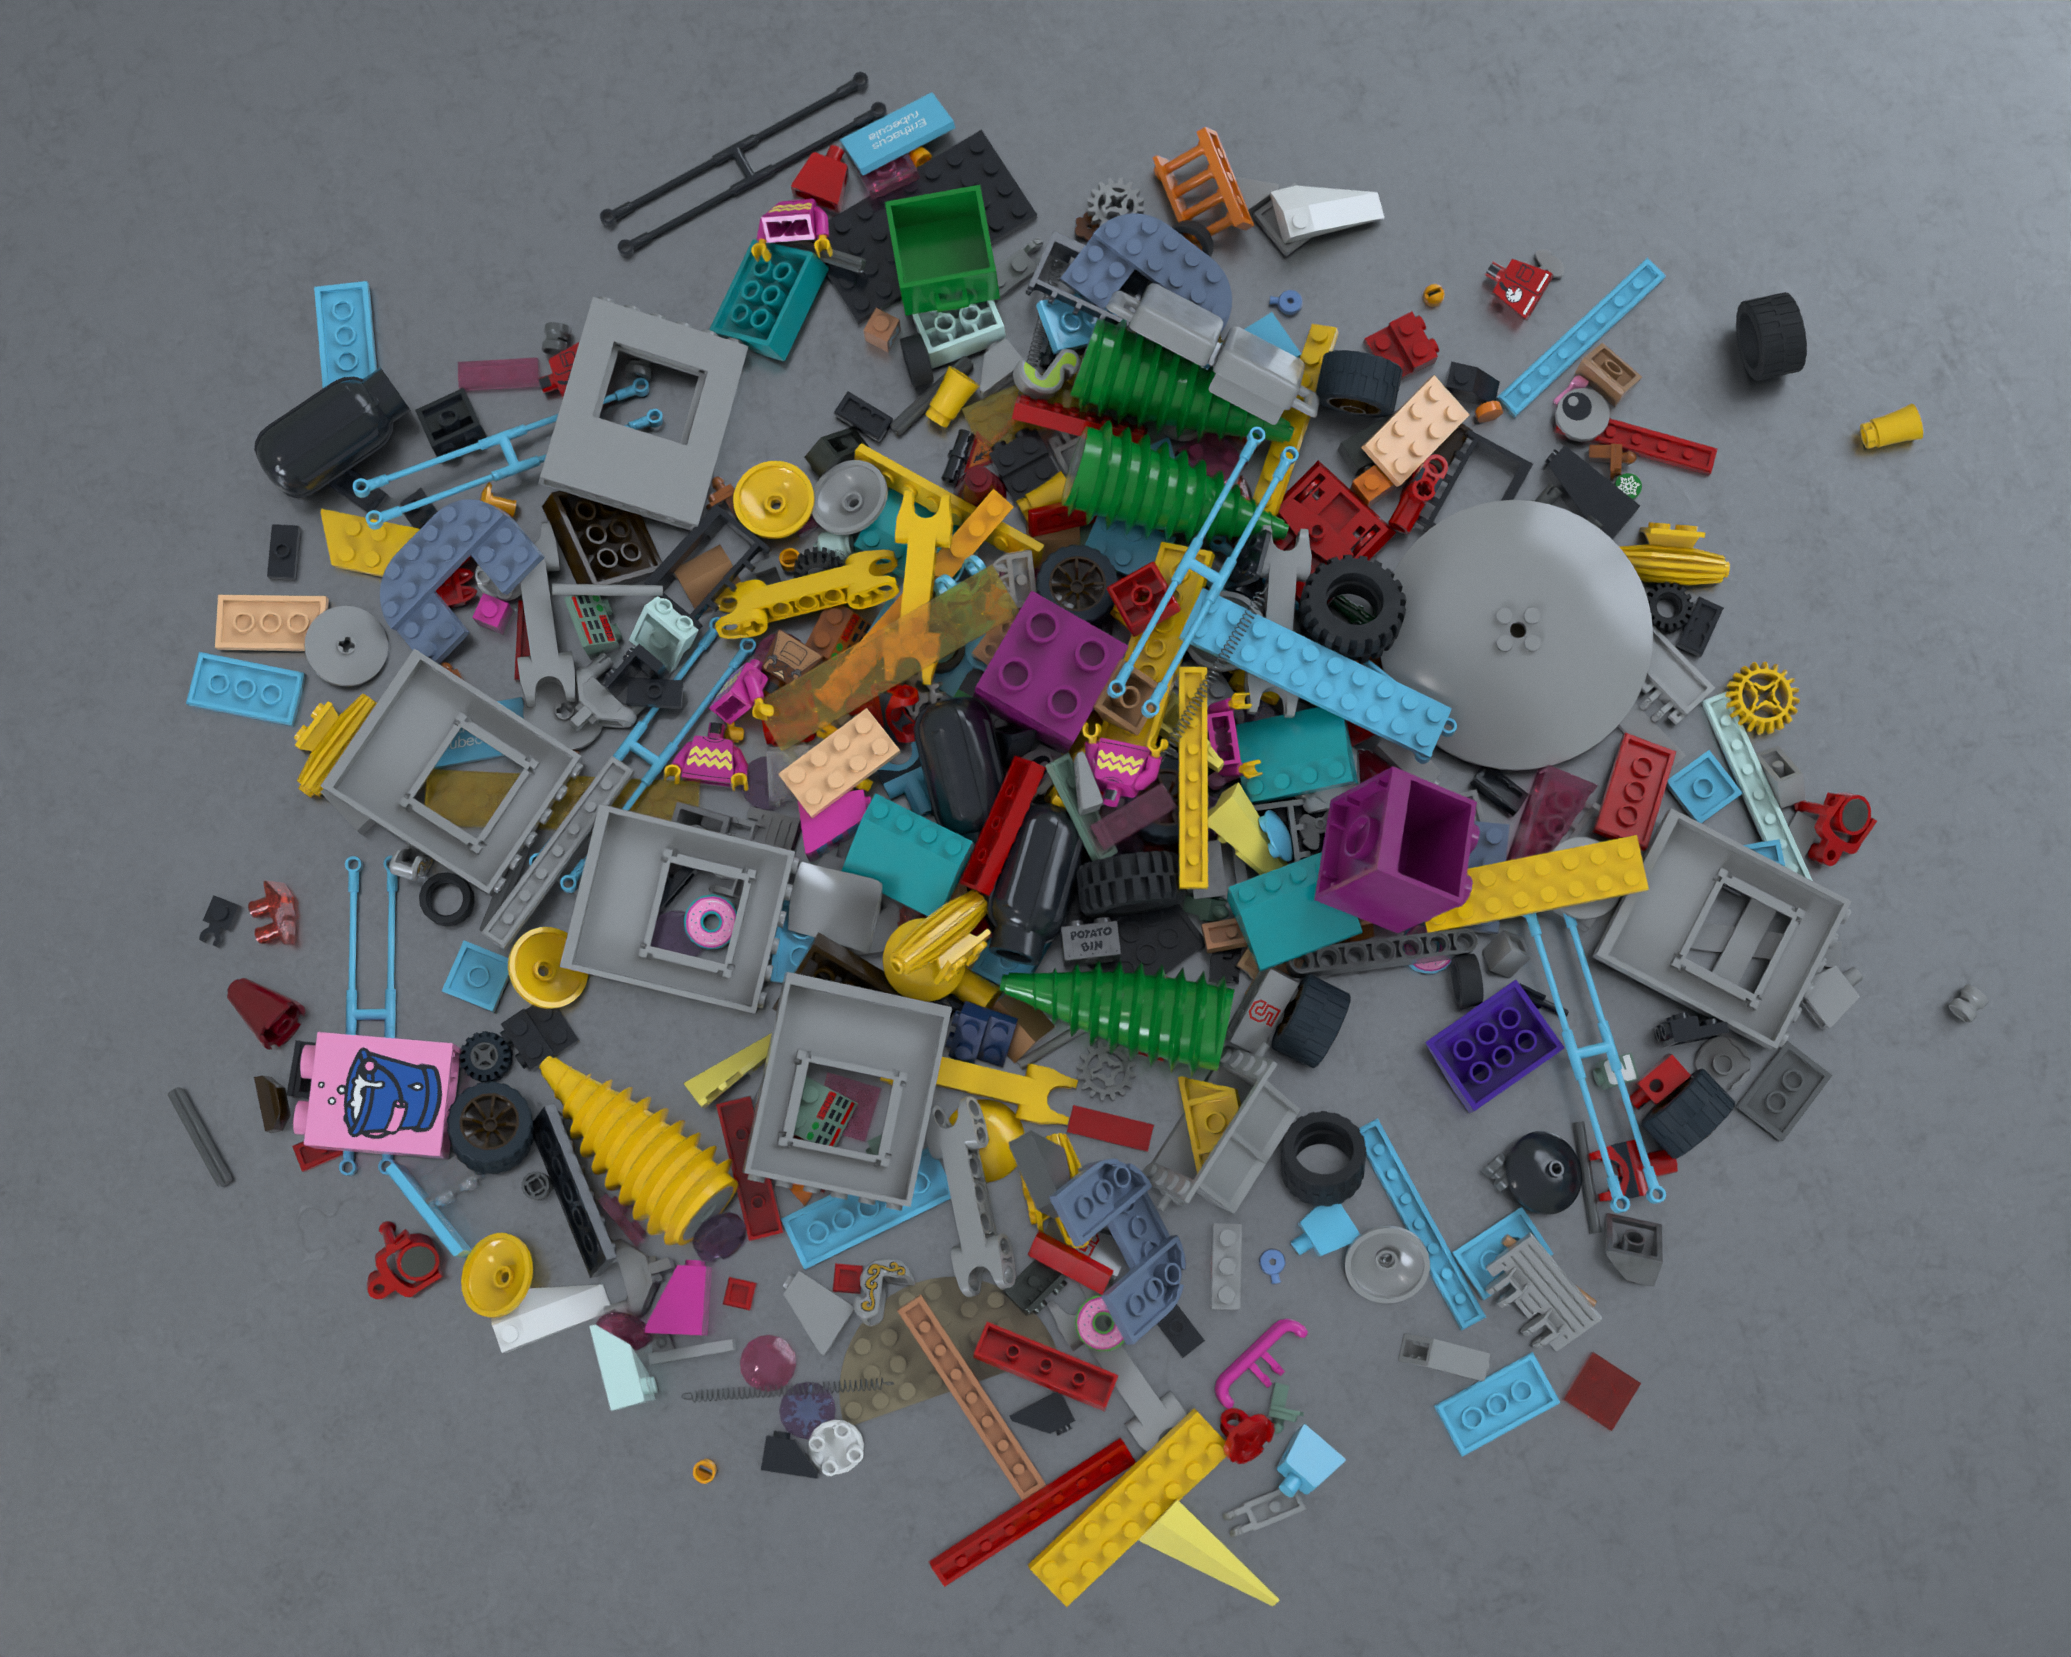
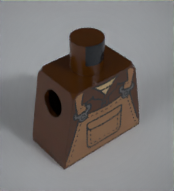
(787, 661)

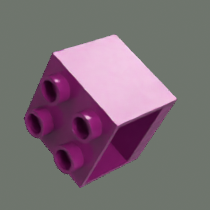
(1049, 672)
(1397, 850)

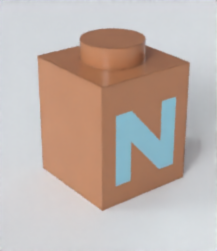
(882, 330)

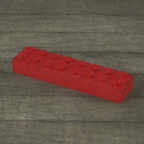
(1068, 419)
(1002, 825)
(755, 1198)
(1045, 1366)

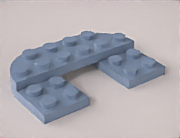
(1155, 252)
(434, 554)
(1118, 1197)

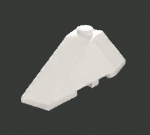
(1317, 211)
(547, 1313)

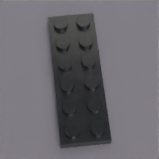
(572, 1191)

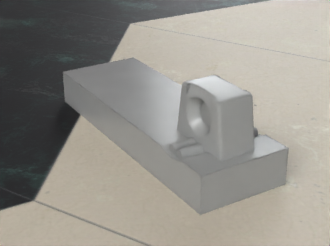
(665, 1352)

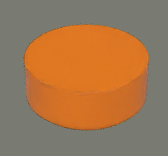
(1488, 411)

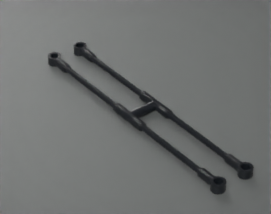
(736, 151)

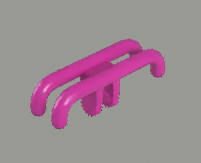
(1254, 1352)

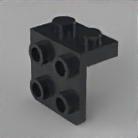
(1246, 574)

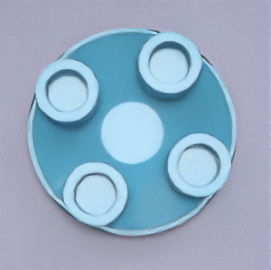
(1278, 834)

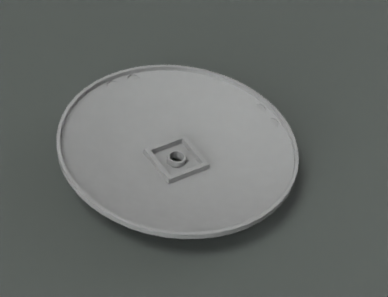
(1582, 644)

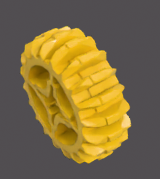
(1769, 705)

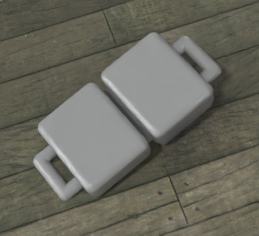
(1246, 367)

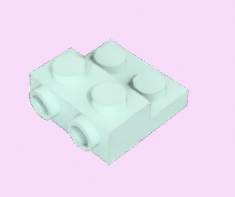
(664, 632)

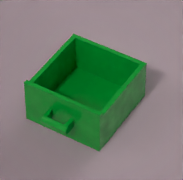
(942, 250)

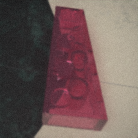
(1549, 811)

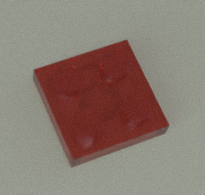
(1601, 1391)

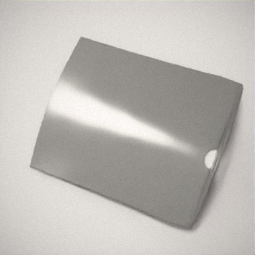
(835, 905)

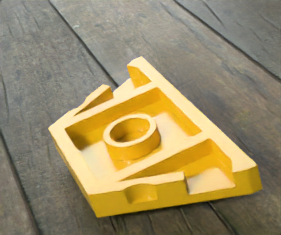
(360, 548)
(1208, 1113)

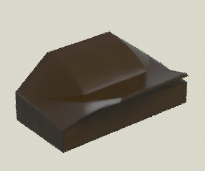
(272, 1103)

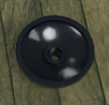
(1532, 1177)

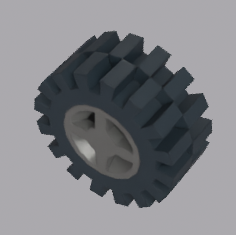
(478, 1051)

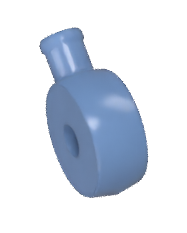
(1284, 306)
(1275, 1269)

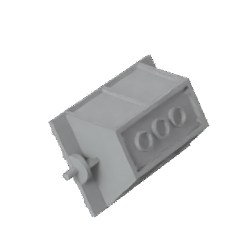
(1243, 1146)

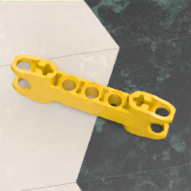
(923, 538)
(850, 584)
(1026, 1091)

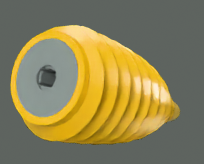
(642, 1154)

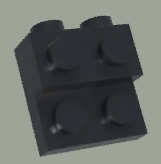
(450, 423)
(1022, 463)
(1684, 1029)
(538, 1034)

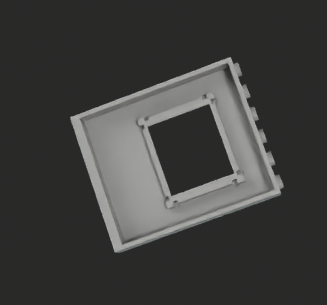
(628, 465)
(405, 742)
(623, 897)
(1662, 923)
(856, 1033)

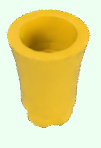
(951, 396)
(1892, 428)
(1045, 494)
(977, 990)

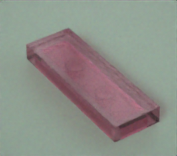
(498, 373)
(1133, 817)

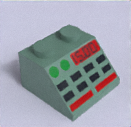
(593, 624)
(822, 1114)

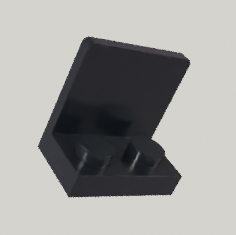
(634, 661)

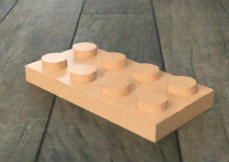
(1415, 431)
(266, 621)
(839, 763)

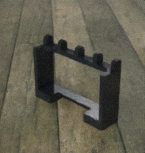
(1063, 249)
(1491, 449)
(707, 526)

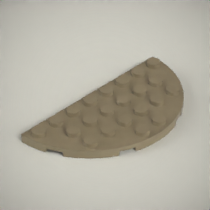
(896, 1356)

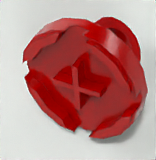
(1247, 1438)

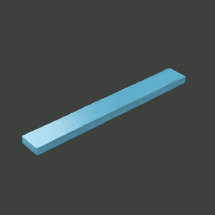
(1581, 337)
(1418, 1220)

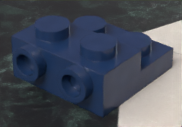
(981, 1035)

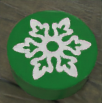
(1629, 484)

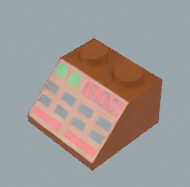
(837, 631)

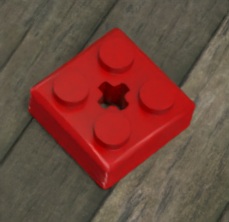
(1127, 594)

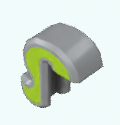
(1046, 385)

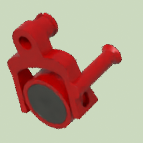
(1843, 814)
(415, 1259)

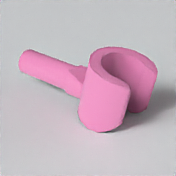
(1577, 382)
(1216, 781)

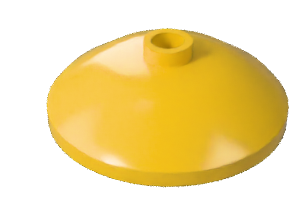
(771, 484)
(544, 950)
(920, 983)
(1001, 1128)
(487, 1272)

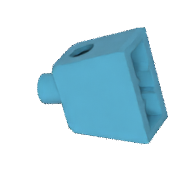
(1325, 1230)
(1307, 1462)

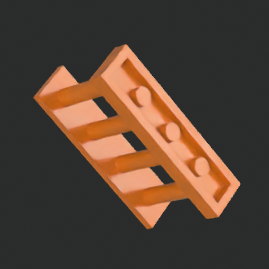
(1218, 169)

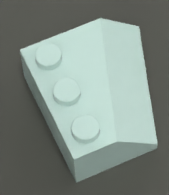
(959, 331)
(622, 1371)

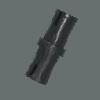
(958, 456)

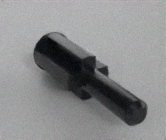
(1539, 1000)

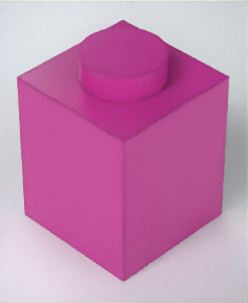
(492, 613)

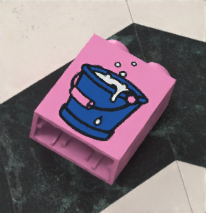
(378, 1095)

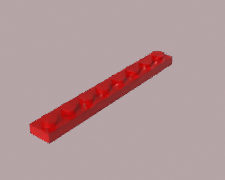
(1032, 1512)

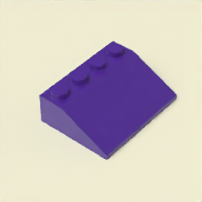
(1493, 1046)

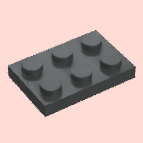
(1784, 1091)

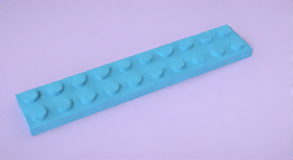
(1320, 675)

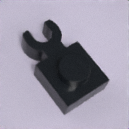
(220, 915)

